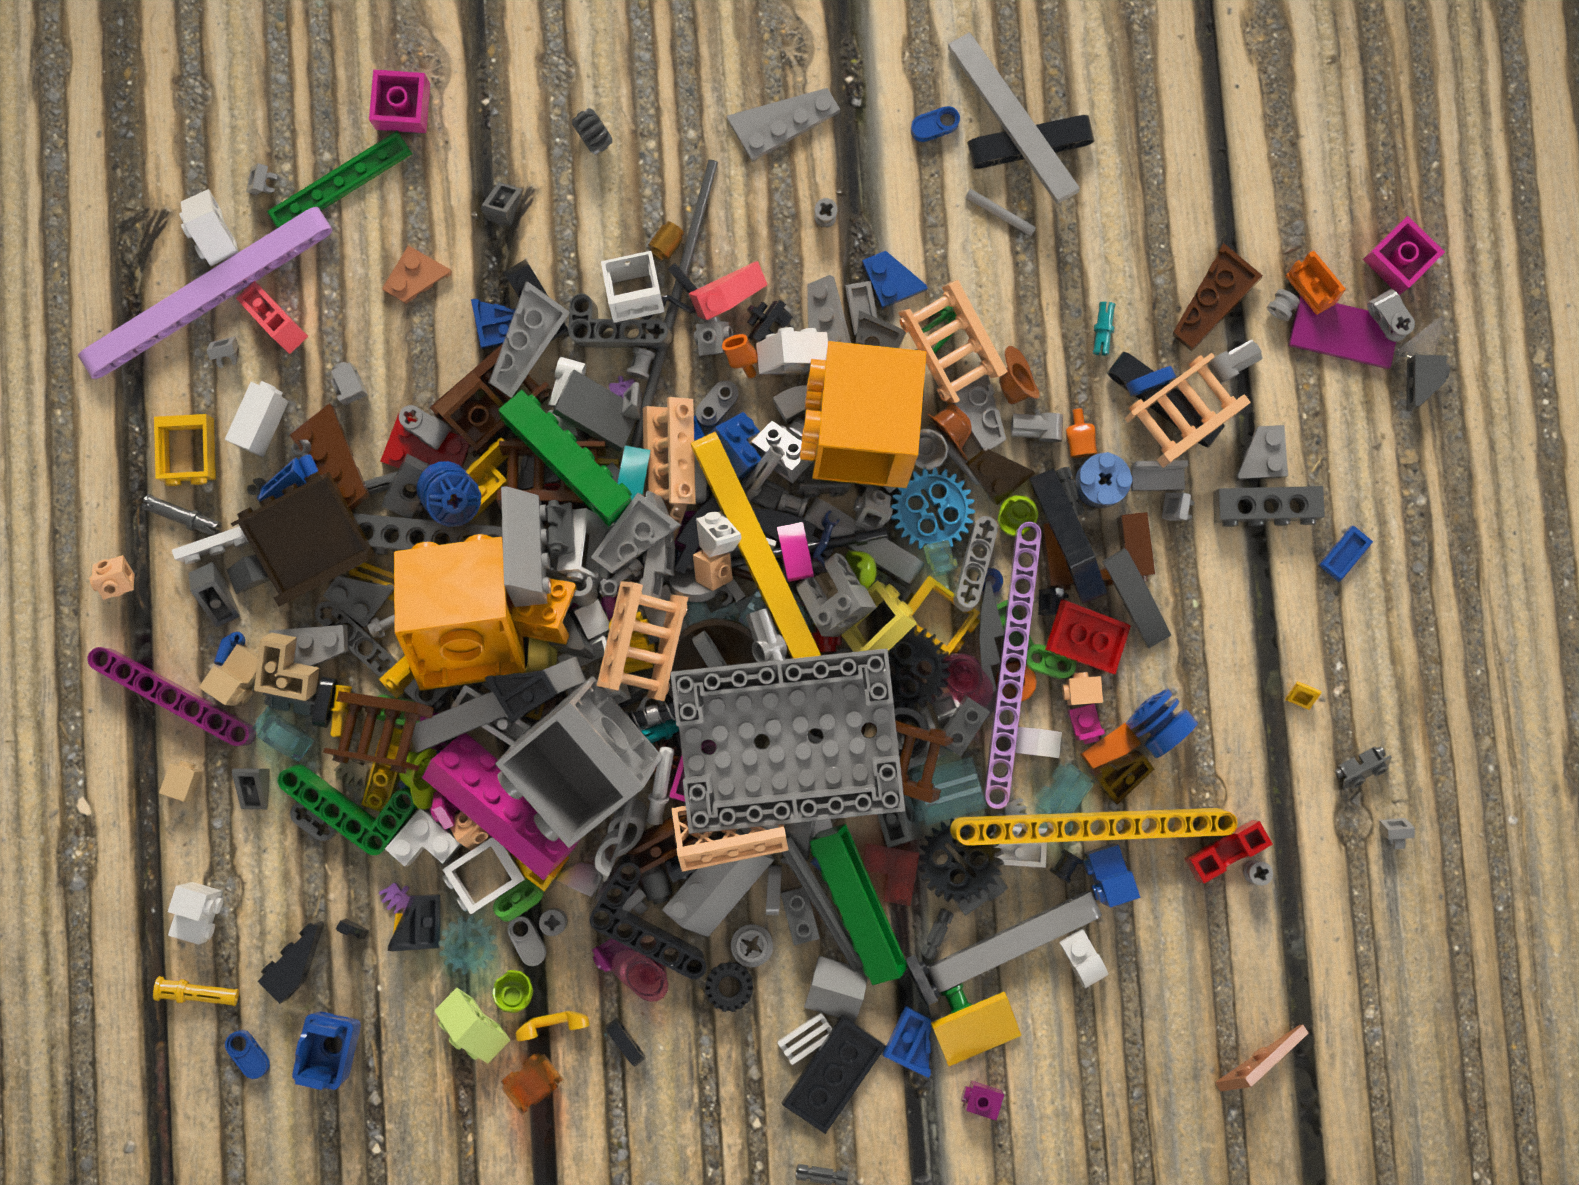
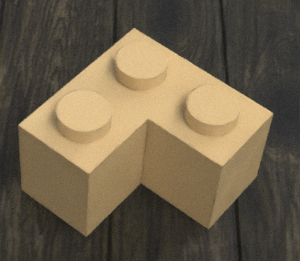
(279, 674)
(234, 679)

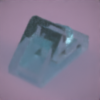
(939, 559)

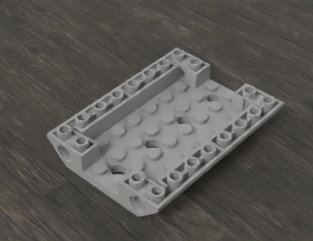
(791, 776)

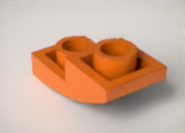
(1112, 746)

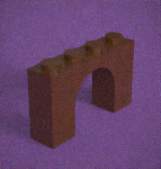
(1133, 536)

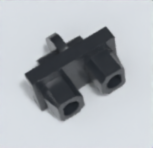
(775, 313)

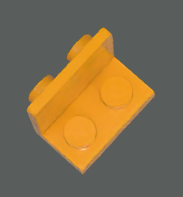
(546, 620)

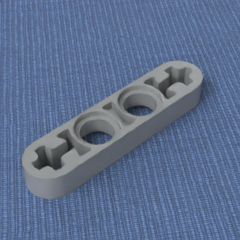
(978, 564)

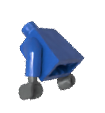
(289, 475)

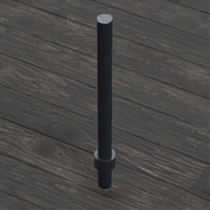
(859, 538)

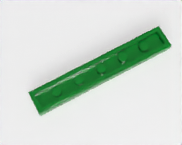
(343, 179)

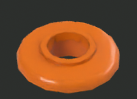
(1028, 686)

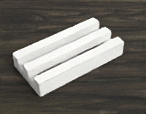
(788, 1050)

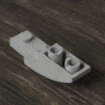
(659, 558)

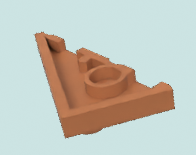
(1262, 1061)

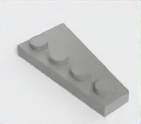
(777, 123)
(826, 311)
(528, 335)

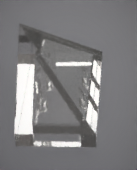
(1423, 342)

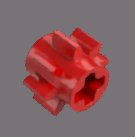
(824, 643)

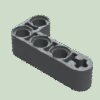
(619, 338)

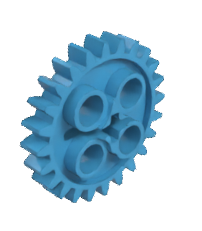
(954, 499)

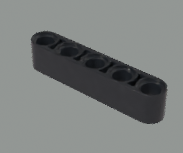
(1060, 134)
(1130, 368)

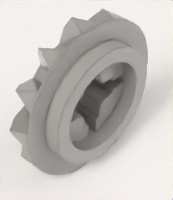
(739, 947)

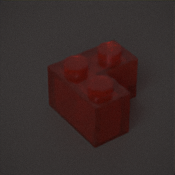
(900, 869)

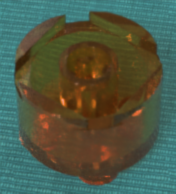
(531, 1083)

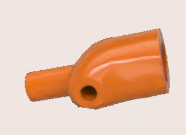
(740, 354)
(1081, 436)

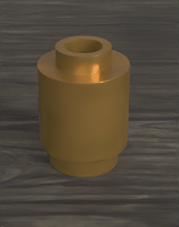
(666, 241)

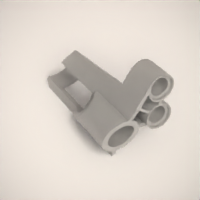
(620, 834)

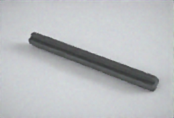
(821, 904)

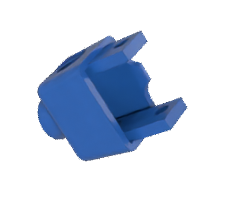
(314, 1063)

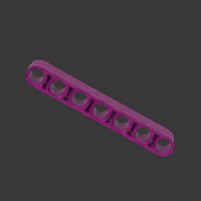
(159, 695)

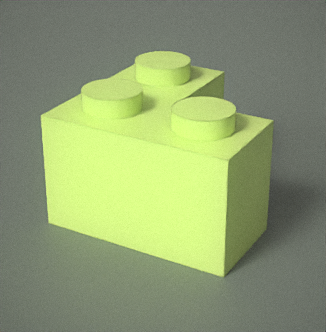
(470, 1027)

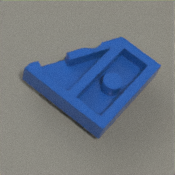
(891, 279)
(491, 322)

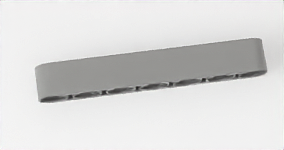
(485, 709)
(1014, 941)

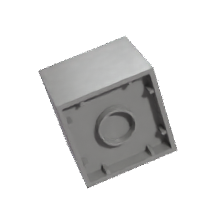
(578, 763)

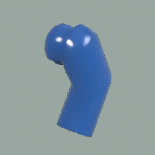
(227, 645)

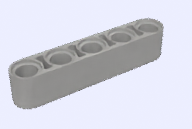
(885, 553)

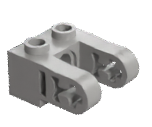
(845, 607)

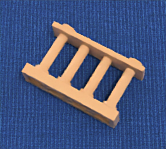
(966, 320)
(1190, 434)
(671, 460)
(619, 637)

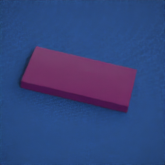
(1342, 333)

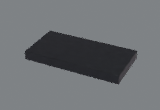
(833, 1074)

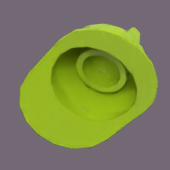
(421, 790)

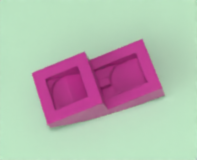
(795, 552)

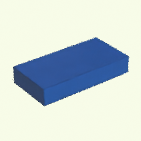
(1345, 553)

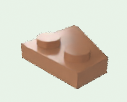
(414, 275)

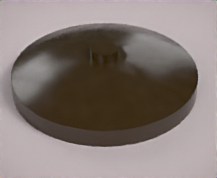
(730, 637)

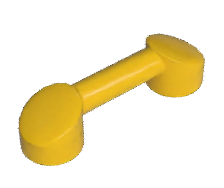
(574, 1019)

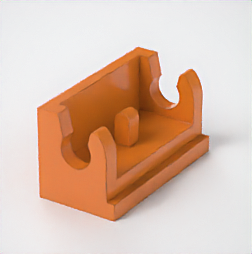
(1315, 283)

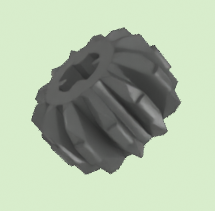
(592, 131)

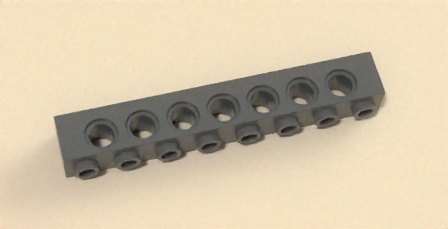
(410, 528)

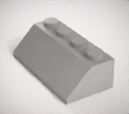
(524, 547)
(714, 892)

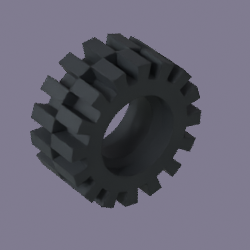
(717, 998)

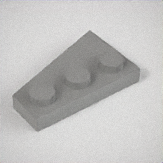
(980, 407)
(634, 533)
(317, 643)

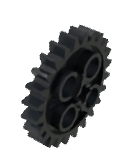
(921, 650)
(942, 876)

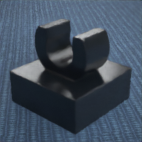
(1050, 600)

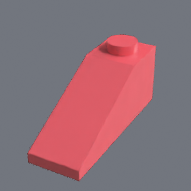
(727, 291)
(272, 317)

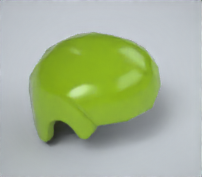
(1015, 512)
(862, 566)
(512, 991)

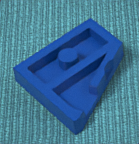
(910, 1042)

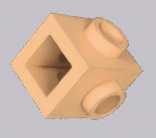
(112, 577)
(468, 832)

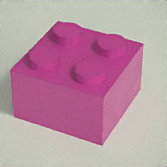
(399, 101)
(1403, 255)

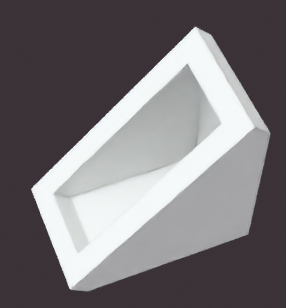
(1037, 742)

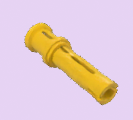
(184, 991)

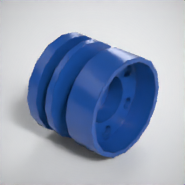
(436, 487)
(1162, 723)

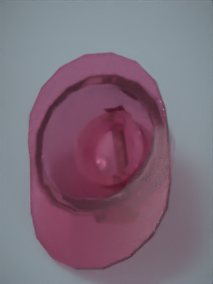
(968, 679)
(641, 974)

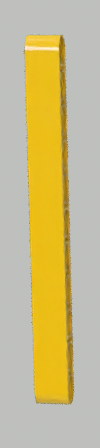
(754, 547)
(1107, 826)

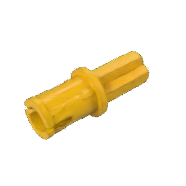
(339, 713)

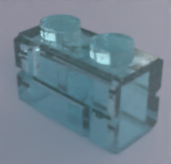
(1065, 791)

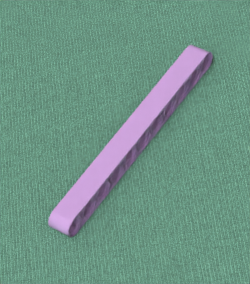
(205, 293)
(1016, 678)

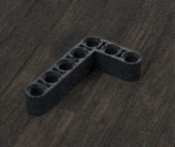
(1069, 536)
(639, 927)

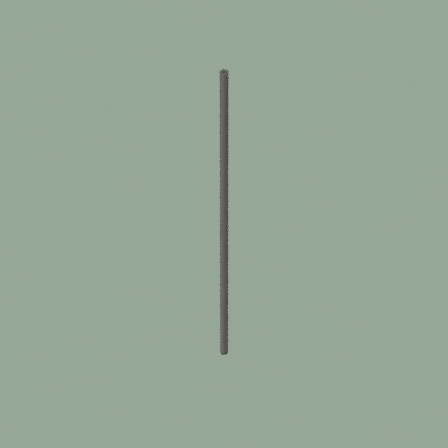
(677, 294)

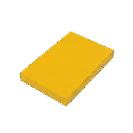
(976, 1029)

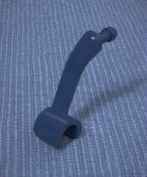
(828, 525)

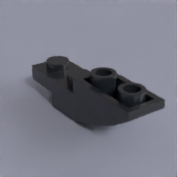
(771, 519)
(689, 536)

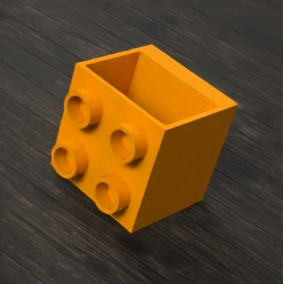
(864, 414)
(455, 613)

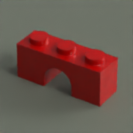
(1221, 853)

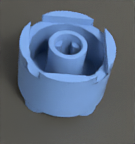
(1116, 486)

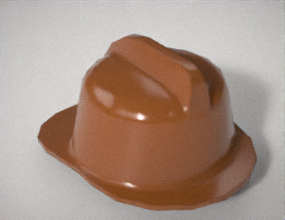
(1018, 381)
(955, 425)

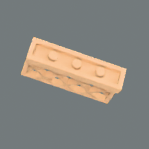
(729, 848)

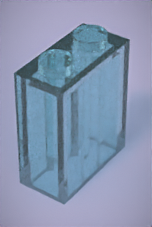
(959, 793)

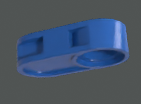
(929, 127)
(252, 1060)

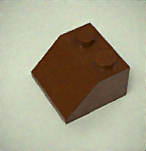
(472, 410)

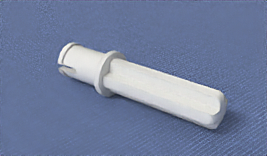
(658, 797)

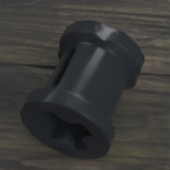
(1066, 865)

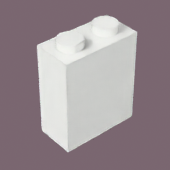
(257, 418)

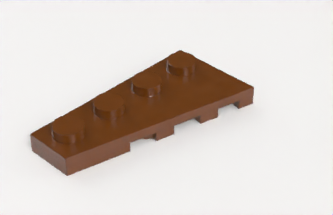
(1220, 291)
(333, 454)

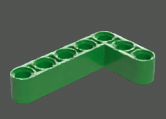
(348, 809)

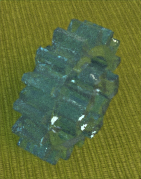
(471, 956)

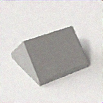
(836, 989)

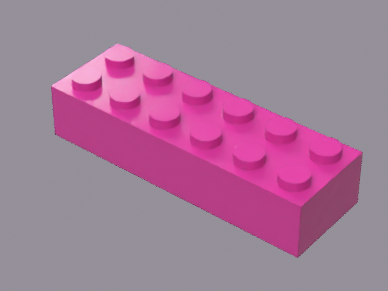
(470, 781)

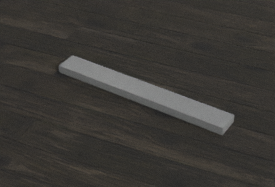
(1013, 118)

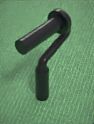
(685, 283)

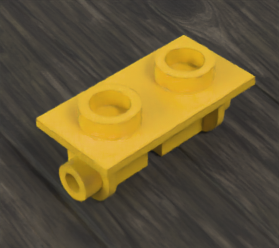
(398, 677)

